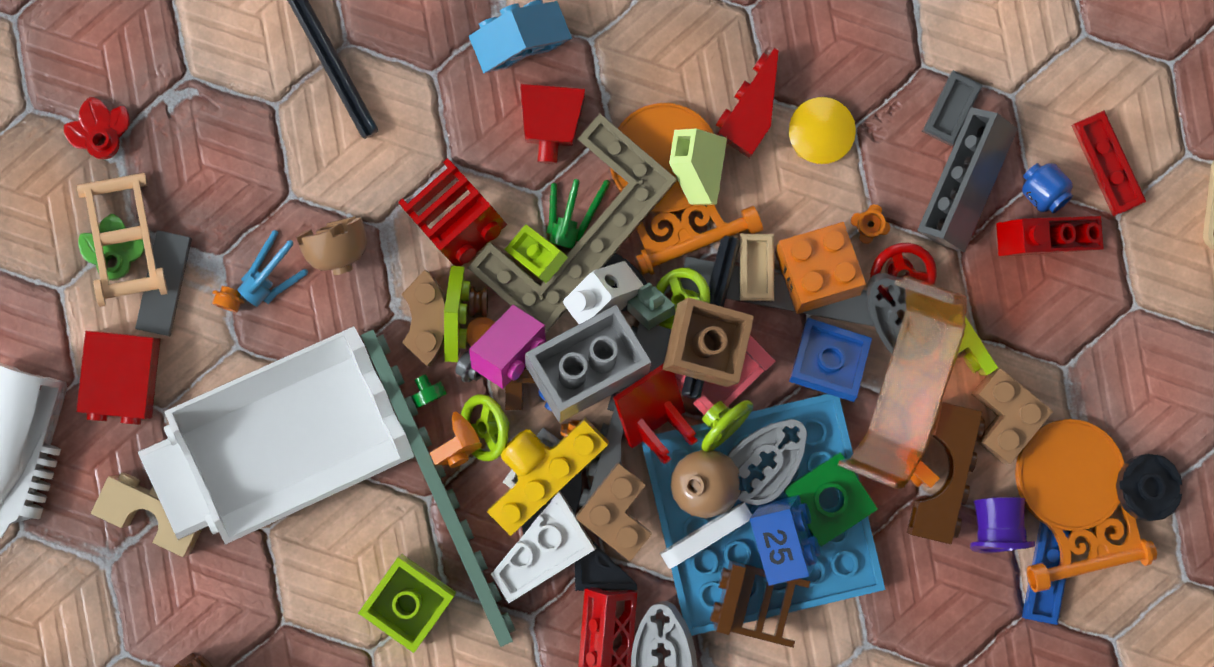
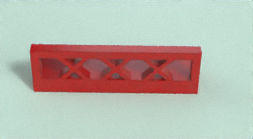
(602, 627)

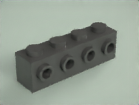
(967, 179)

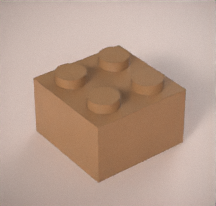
(708, 342)

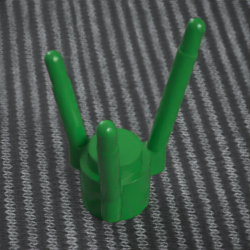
(565, 231)

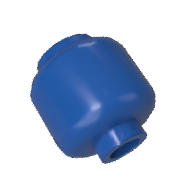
(1047, 187)

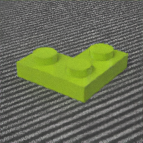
(455, 314)

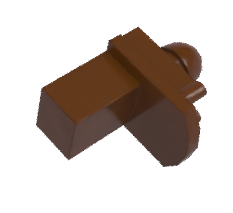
(514, 391)

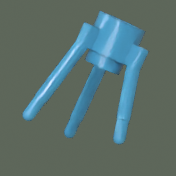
(257, 285)

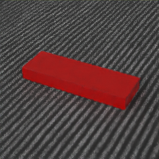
(1108, 163)

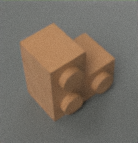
(1017, 414)
(607, 514)

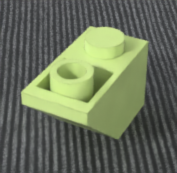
(698, 164)

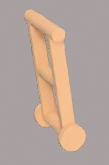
(102, 287)

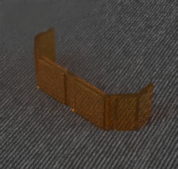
(912, 384)

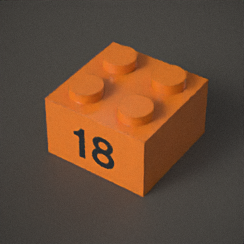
(820, 267)

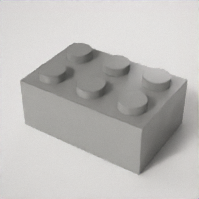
(587, 363)

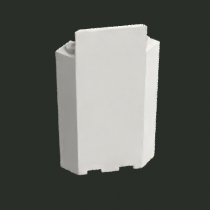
(276, 441)

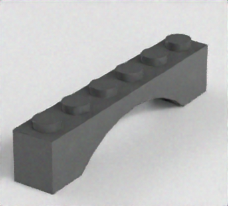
(655, 345)

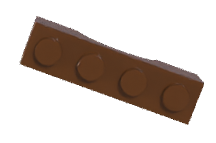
(938, 514)

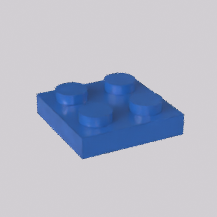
(830, 359)

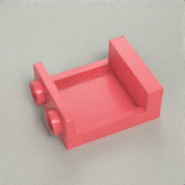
(755, 363)

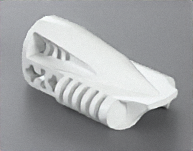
(26, 441)

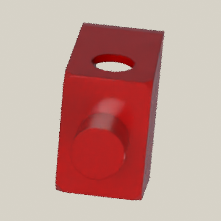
(550, 118)

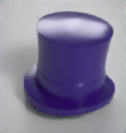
(1000, 525)

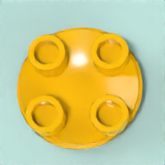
(822, 130)

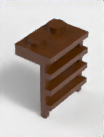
(736, 590)

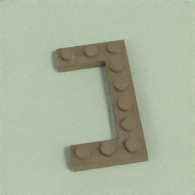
(645, 188)

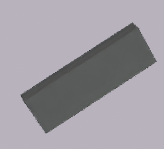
(158, 310)

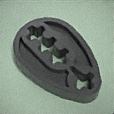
(884, 312)

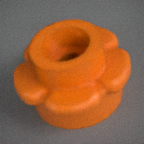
(227, 299)

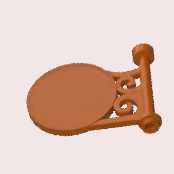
(653, 132)
(1071, 486)

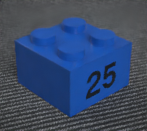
(785, 539)

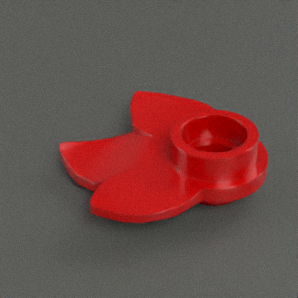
(95, 124)

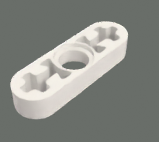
(706, 535)

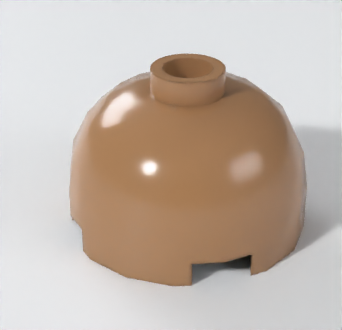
(334, 245)
(705, 484)

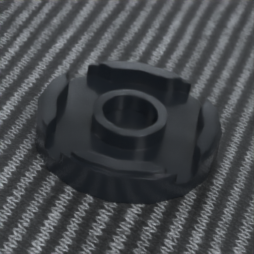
(1149, 487)

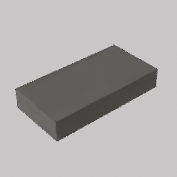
(952, 108)

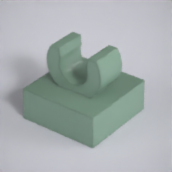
(650, 306)

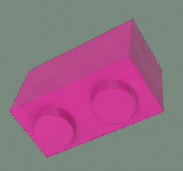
(502, 349)

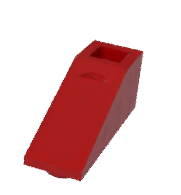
(753, 113)
(1049, 235)

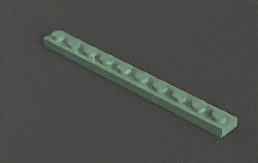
(445, 500)

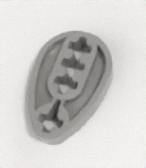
(786, 460)
(674, 636)

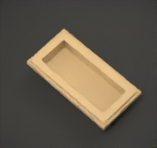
(756, 267)

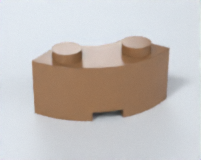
(427, 322)

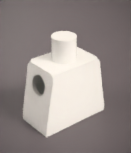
(597, 295)

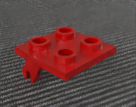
(650, 405)

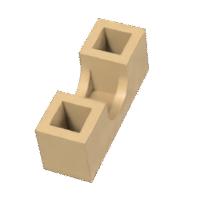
(123, 498)

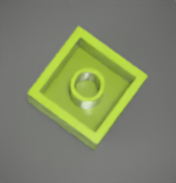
(407, 603)

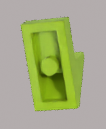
(536, 253)
(976, 355)

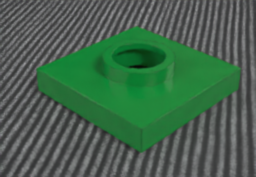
(856, 503)

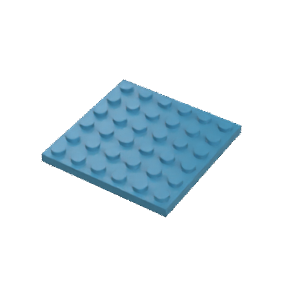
(846, 563)

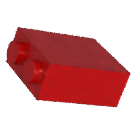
(118, 376)

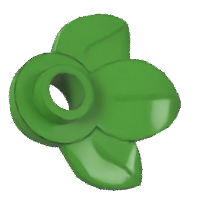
(124, 252)

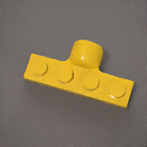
(542, 471)

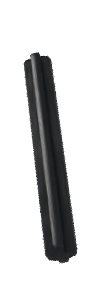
(334, 67)
(718, 289)

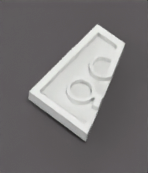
(544, 550)

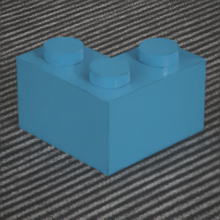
(518, 34)

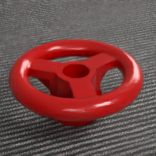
(900, 263)

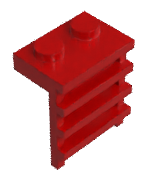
(462, 229)

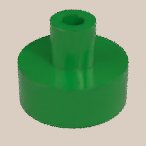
(428, 392)

